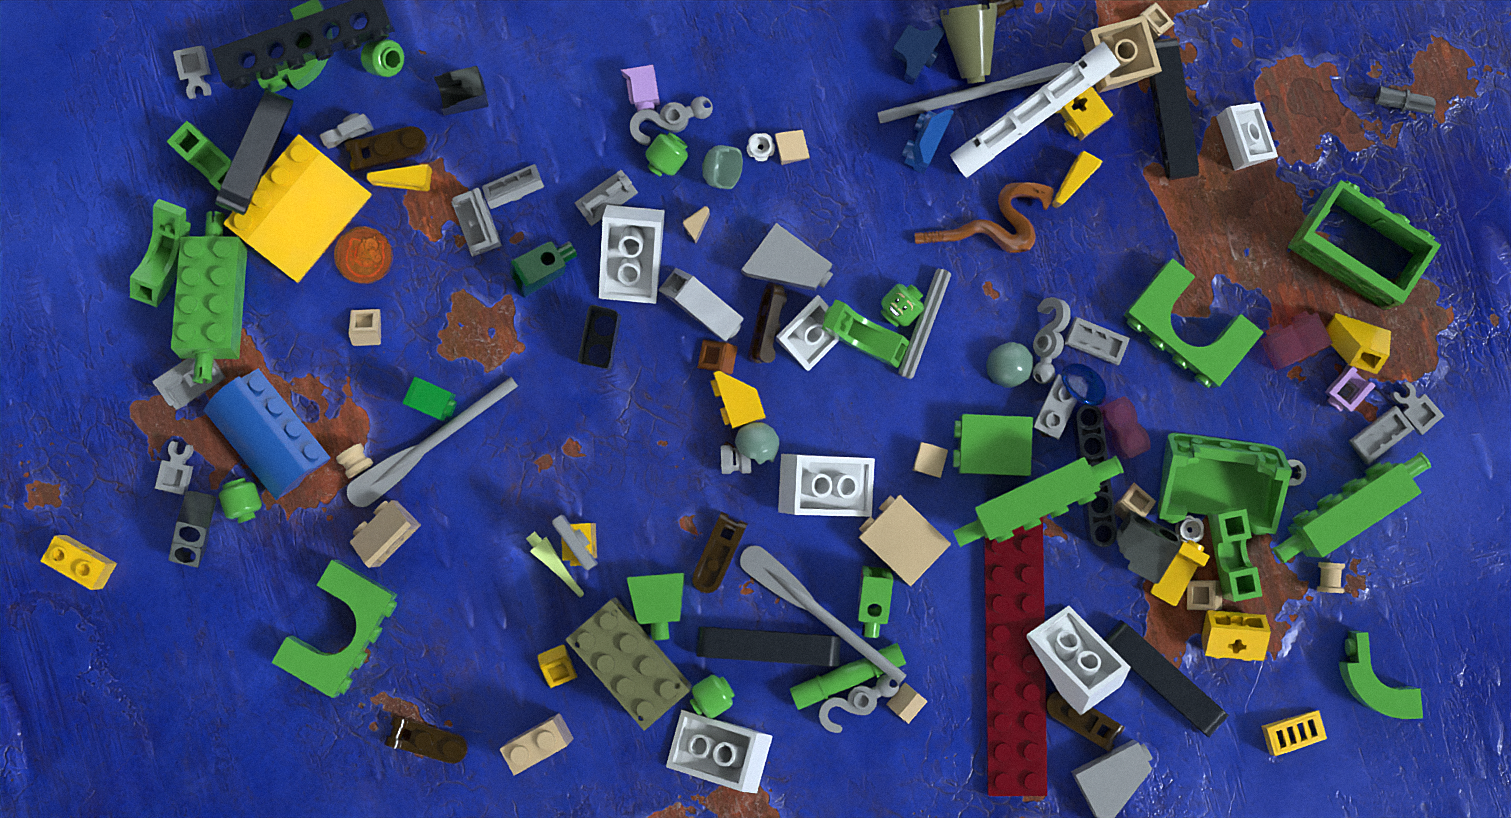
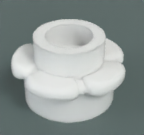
(760, 139)
(1197, 529)

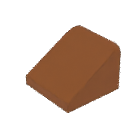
(717, 356)

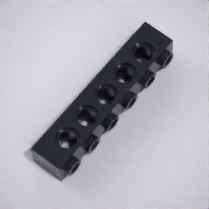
(231, 56)

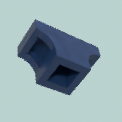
(917, 50)

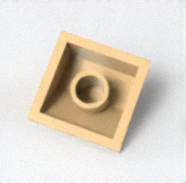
(1132, 47)
(384, 533)

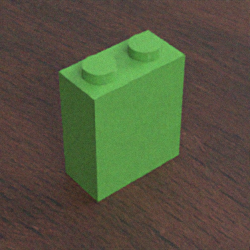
(993, 445)

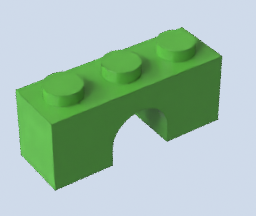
(201, 153)
(1229, 534)

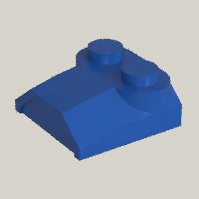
(931, 129)

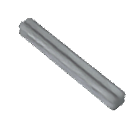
(924, 323)

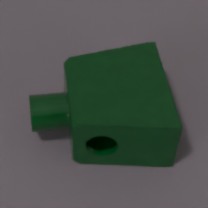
(532, 274)

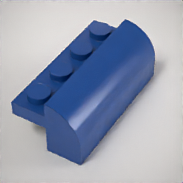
(266, 433)

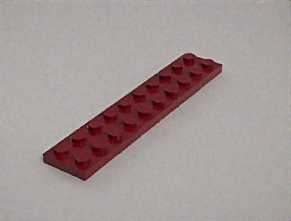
(1012, 668)

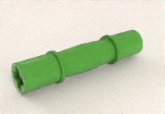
(843, 678)

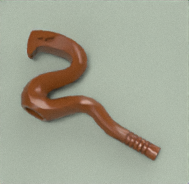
(1025, 233)

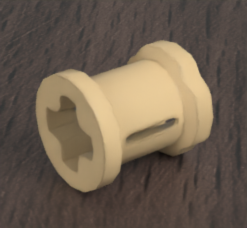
(1330, 577)

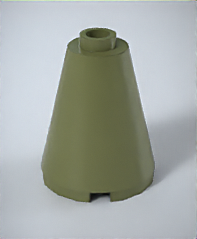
(971, 38)

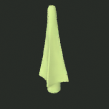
(544, 551)

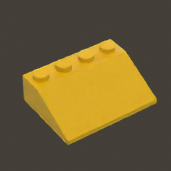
(298, 209)

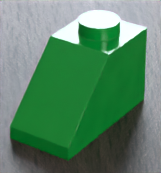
(430, 399)

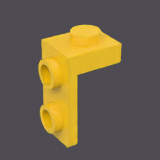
(1180, 572)

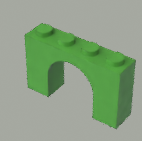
(1153, 316)
(369, 604)

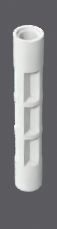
(1035, 109)

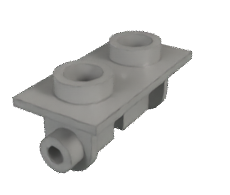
(613, 192)
(1055, 410)

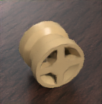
(354, 460)

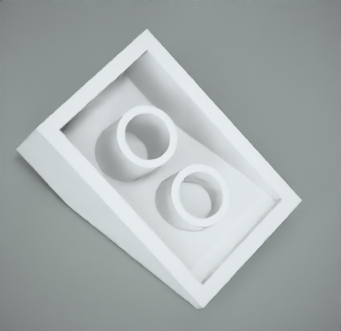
(630, 254)
(826, 485)
(1077, 660)
(719, 752)

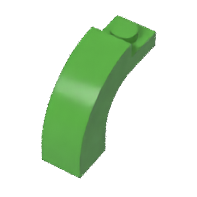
(303, 76)
(160, 264)
(864, 335)
(1368, 690)

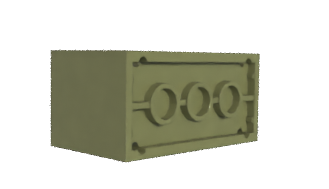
(629, 663)

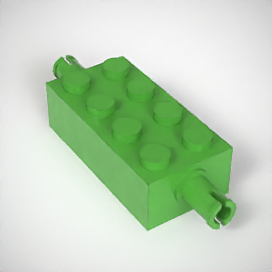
(209, 297)
(1036, 499)
(1353, 509)

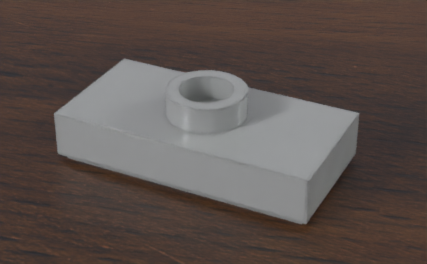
(512, 186)
(1096, 341)
(1381, 435)
(576, 542)

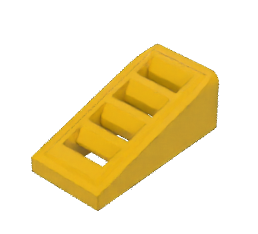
(1080, 171)
(410, 178)
(1272, 740)

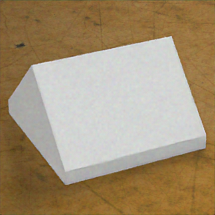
(1246, 135)
(804, 335)

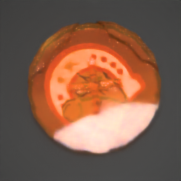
(363, 255)

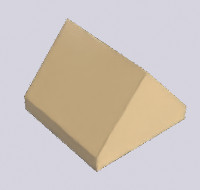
(906, 702)

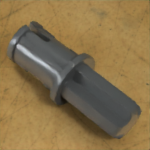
(1404, 100)

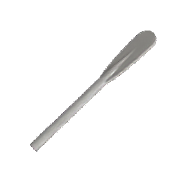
(1025, 79)
(387, 473)
(781, 581)

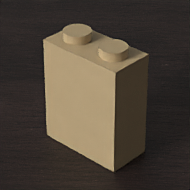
(903, 539)
(536, 744)

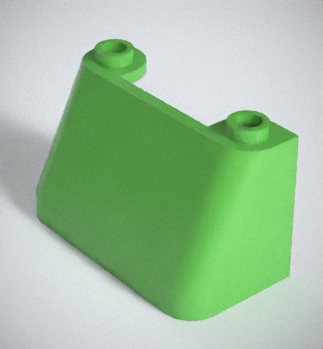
(1221, 474)

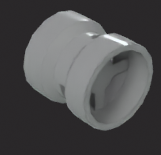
(743, 463)

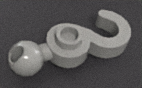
(672, 118)
(1048, 341)
(860, 701)

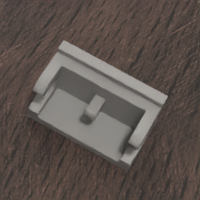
(476, 222)
(179, 388)

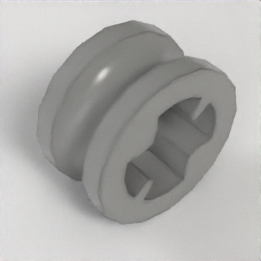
(1301, 472)

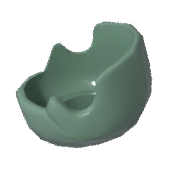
(722, 166)
(1009, 364)
(757, 442)

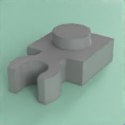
(193, 65)
(353, 127)
(1419, 411)
(174, 474)

